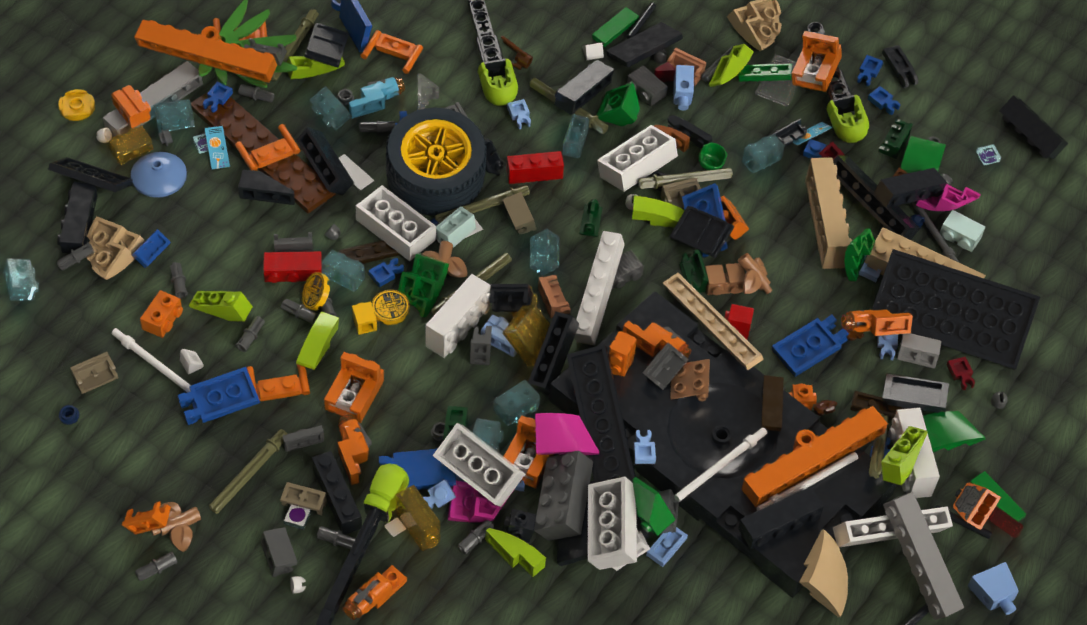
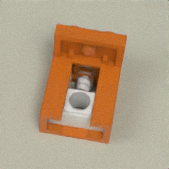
(824, 53)
(359, 374)
(526, 440)

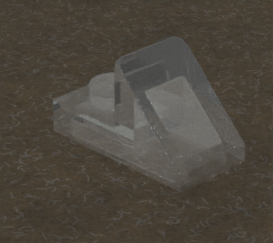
(426, 91)

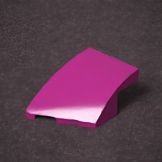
(949, 199)
(562, 434)
(471, 505)

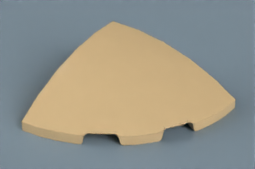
(757, 22)
(112, 247)
(826, 574)

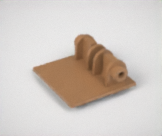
(692, 380)

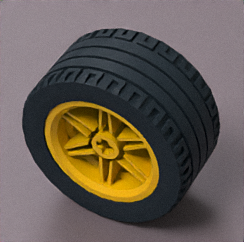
(423, 160)

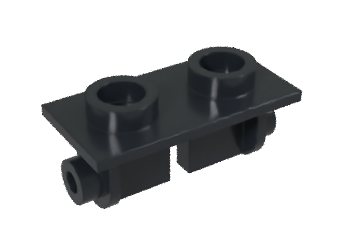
(792, 130)
(493, 162)

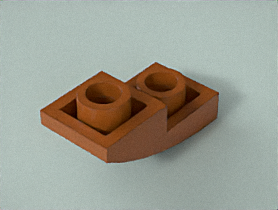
(682, 139)

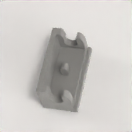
(919, 350)

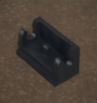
(510, 297)

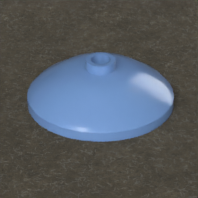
(158, 174)

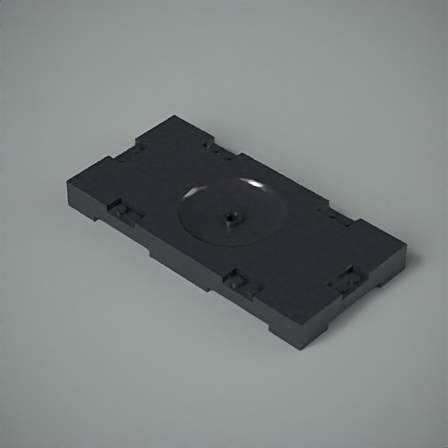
(690, 442)

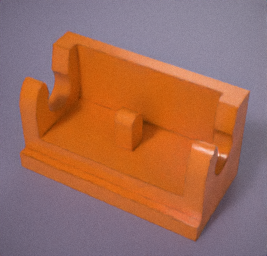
(147, 520)

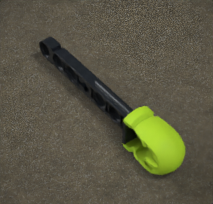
(492, 67)
(844, 103)
(378, 506)

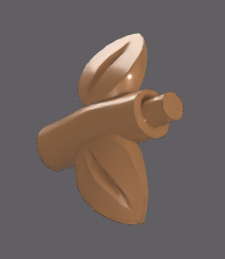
(456, 265)
(755, 275)
(179, 525)

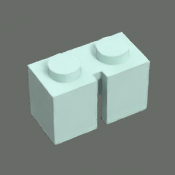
(962, 230)

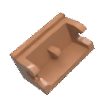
(680, 57)
(552, 295)

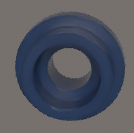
(69, 410)

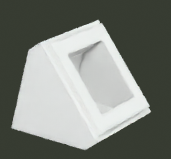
(593, 51)
(190, 361)

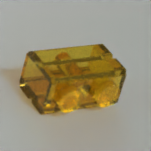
(130, 144)

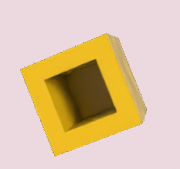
(364, 318)

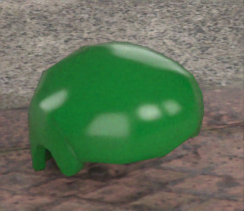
(712, 156)

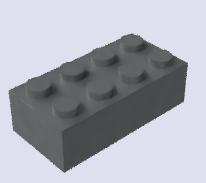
(563, 496)

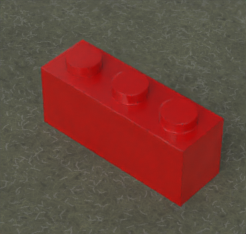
(535, 167)
(291, 266)

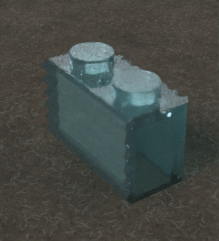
(575, 136)

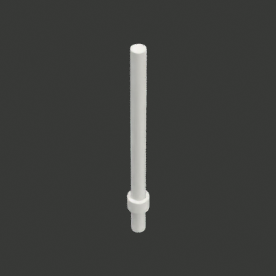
(129, 343)
(748, 443)
(811, 480)

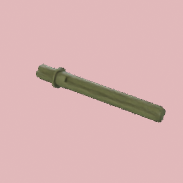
(306, 24)
(548, 92)
(707, 175)
(485, 203)
(483, 275)
(272, 446)
(878, 452)

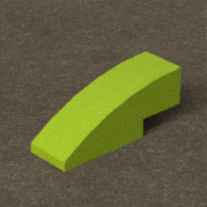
(731, 64)
(309, 68)
(656, 211)
(318, 340)
(516, 551)

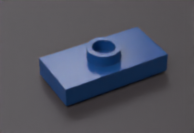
(151, 248)

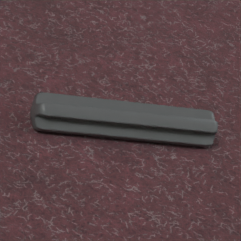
(708, 74)

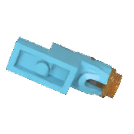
(374, 96)

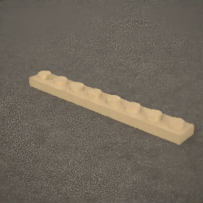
(713, 321)

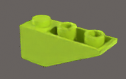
(222, 304)
(901, 458)

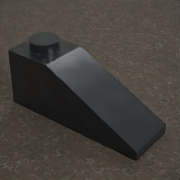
(260, 187)

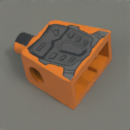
(975, 504)

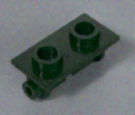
(591, 219)

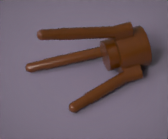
(523, 59)

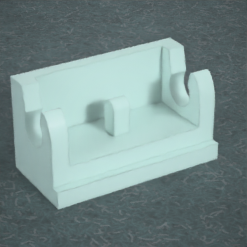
(456, 226)

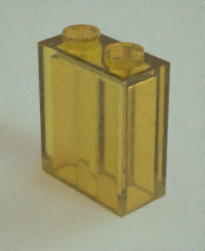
(527, 333)
(418, 518)

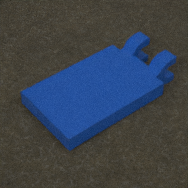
(355, 21)
(706, 200)
(809, 345)
(219, 396)
(422, 468)

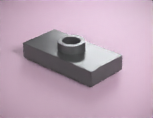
(303, 438)

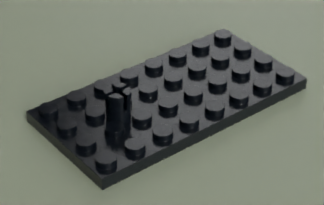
(958, 308)

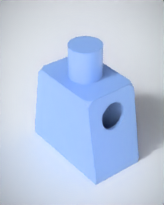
(683, 90)
(995, 588)

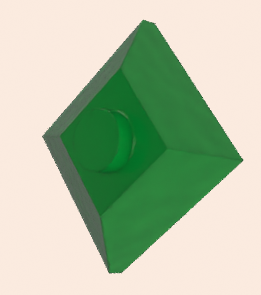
(620, 106)
(651, 508)

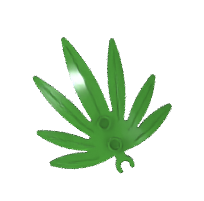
(230, 34)

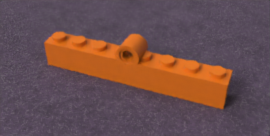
(206, 49)
(813, 454)

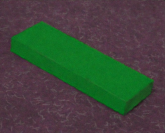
(615, 26)
(766, 72)
(1005, 503)

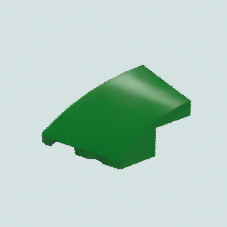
(922, 155)
(857, 252)
(423, 283)
(950, 430)

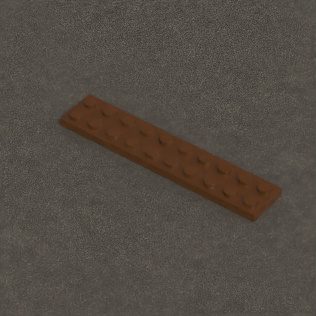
(290, 171)

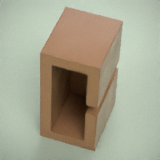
(722, 282)

